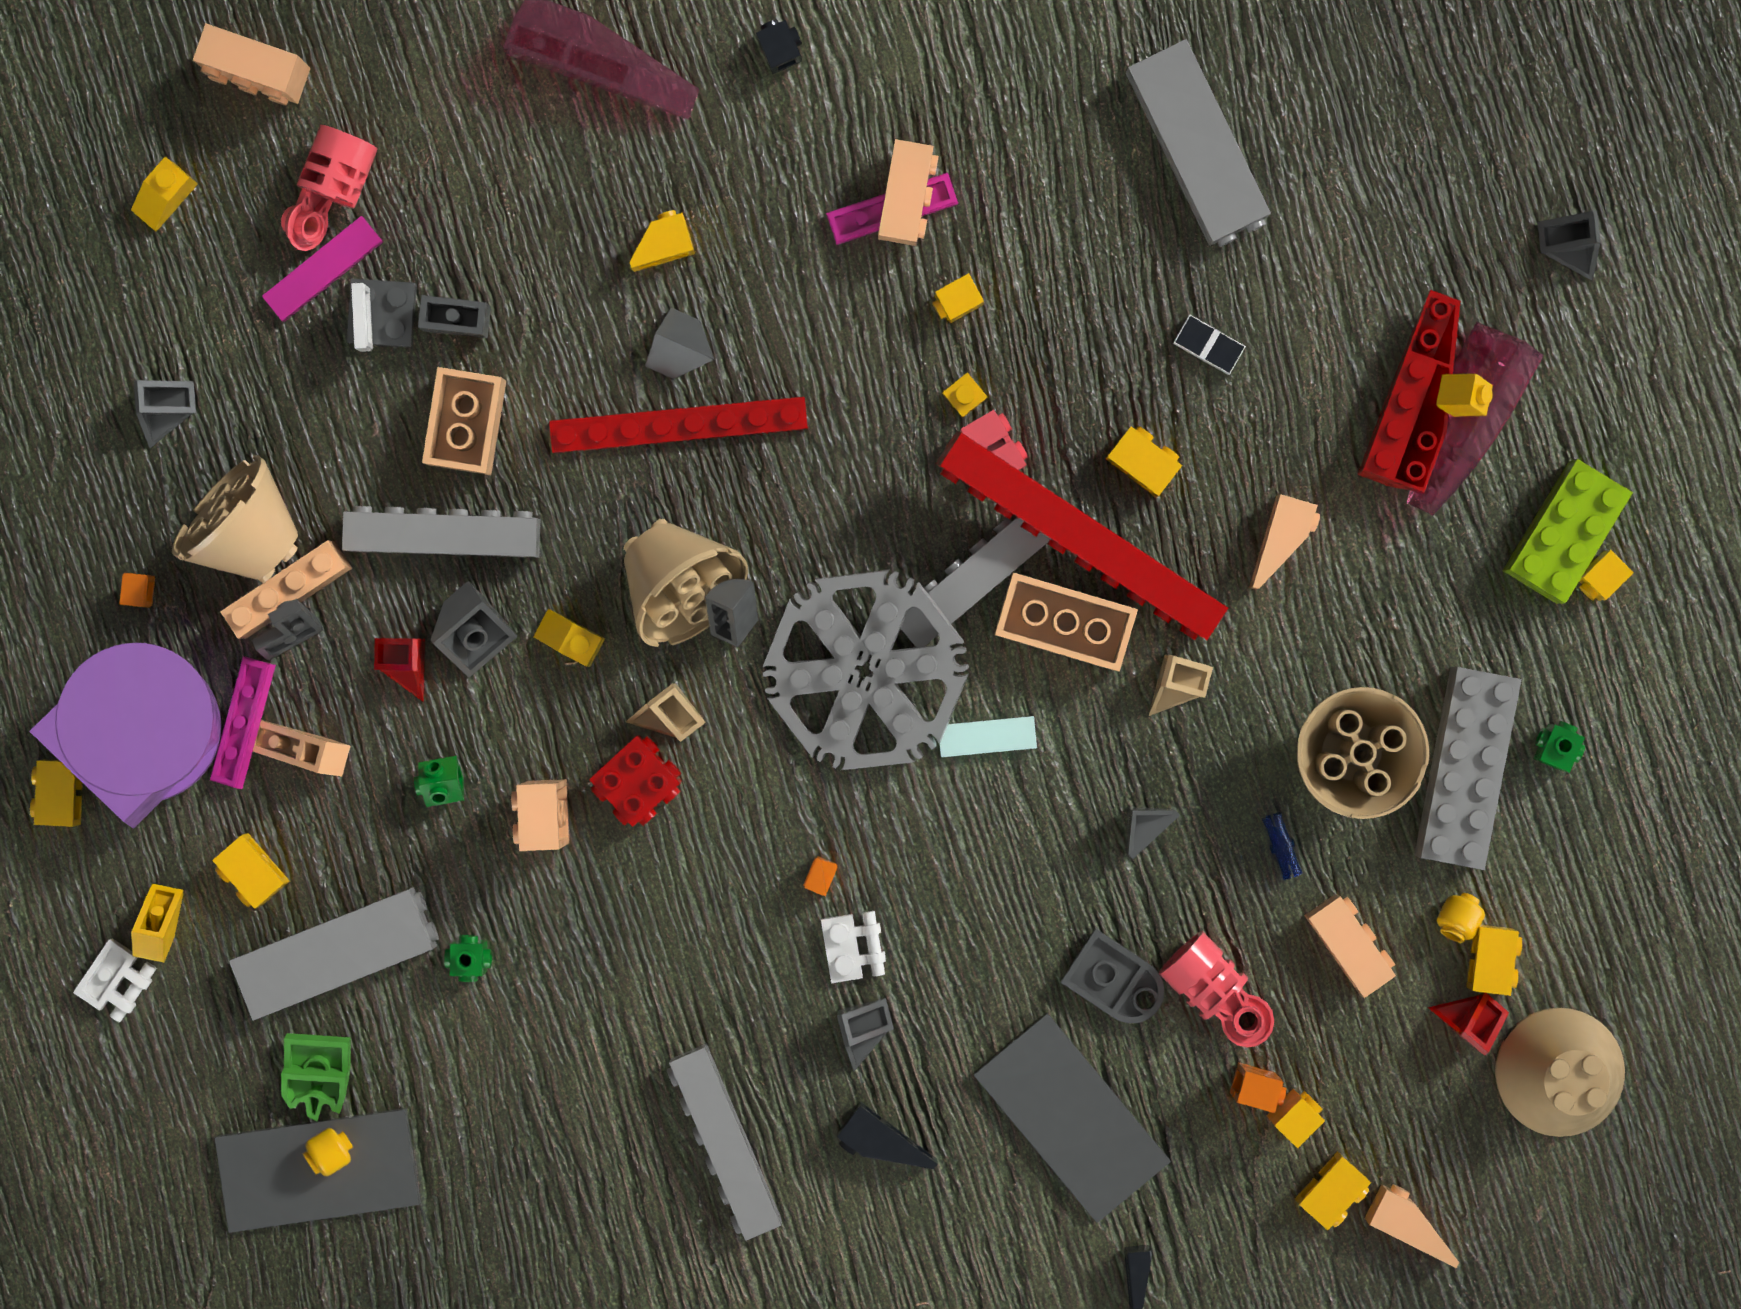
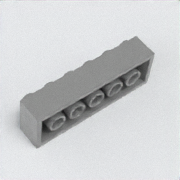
(1467, 767)

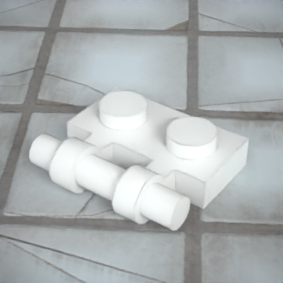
(842, 946)
(107, 973)

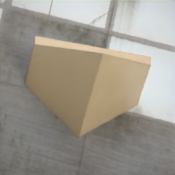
(1179, 683)
(669, 714)

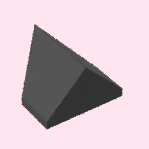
(1572, 241)
(679, 346)
(162, 406)
(1145, 826)
(864, 1028)

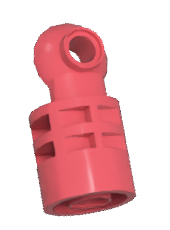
(331, 173)
(1217, 990)

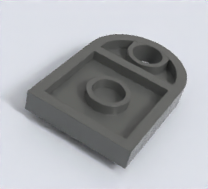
(1113, 978)

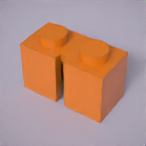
(1257, 1088)

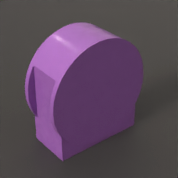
(134, 727)

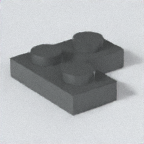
(292, 626)

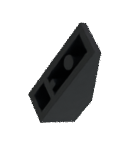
(878, 1139)

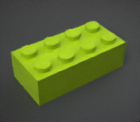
(1567, 531)

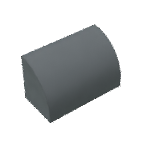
(732, 610)

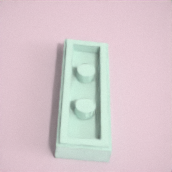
(988, 736)

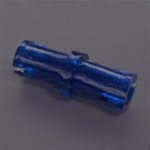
(1282, 845)

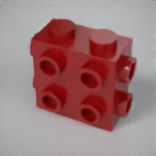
(636, 781)

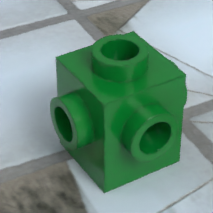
(1548, 746)
(440, 781)
(480, 958)

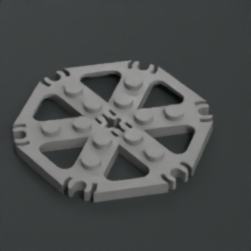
(894, 668)

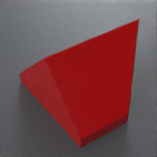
(402, 661)
(1474, 1019)

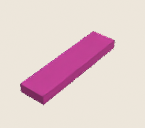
(865, 216)
(322, 269)
(242, 722)

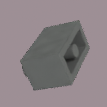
(454, 316)

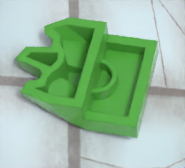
(315, 1072)

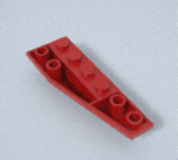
(1410, 422)

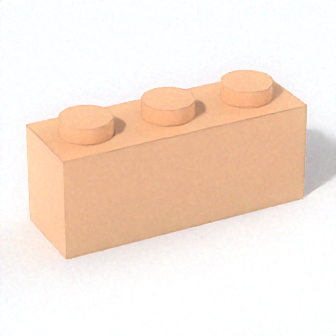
(907, 193)
(1351, 944)

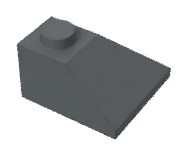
(470, 630)

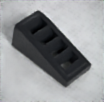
(1137, 1272)

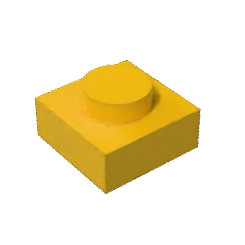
(965, 395)

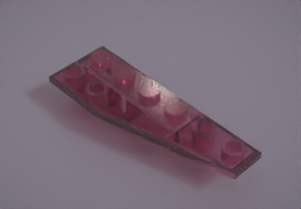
(595, 55)
(1508, 366)

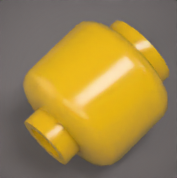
(1460, 917)
(328, 1152)

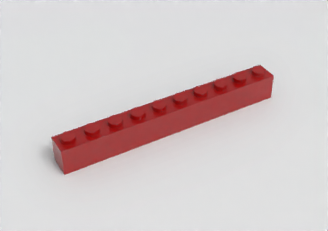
(1080, 535)

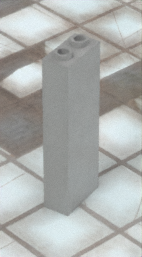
(1198, 144)
(334, 953)

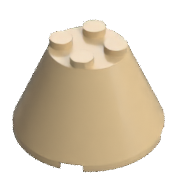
(240, 525)
(670, 577)
(1362, 753)
(1560, 1072)

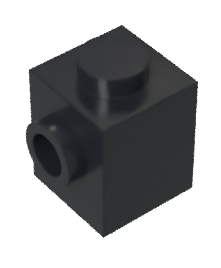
(779, 45)

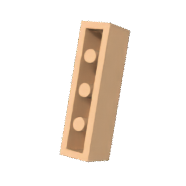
(296, 581)

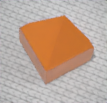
(137, 590)
(820, 875)

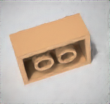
(251, 65)
(464, 421)
(541, 815)

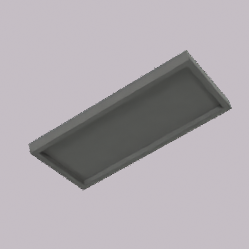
(1072, 1117)
(273, 1184)

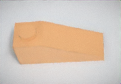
(1286, 531)
(301, 749)
(1402, 1219)

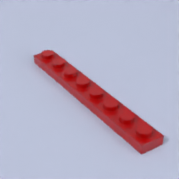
(678, 425)

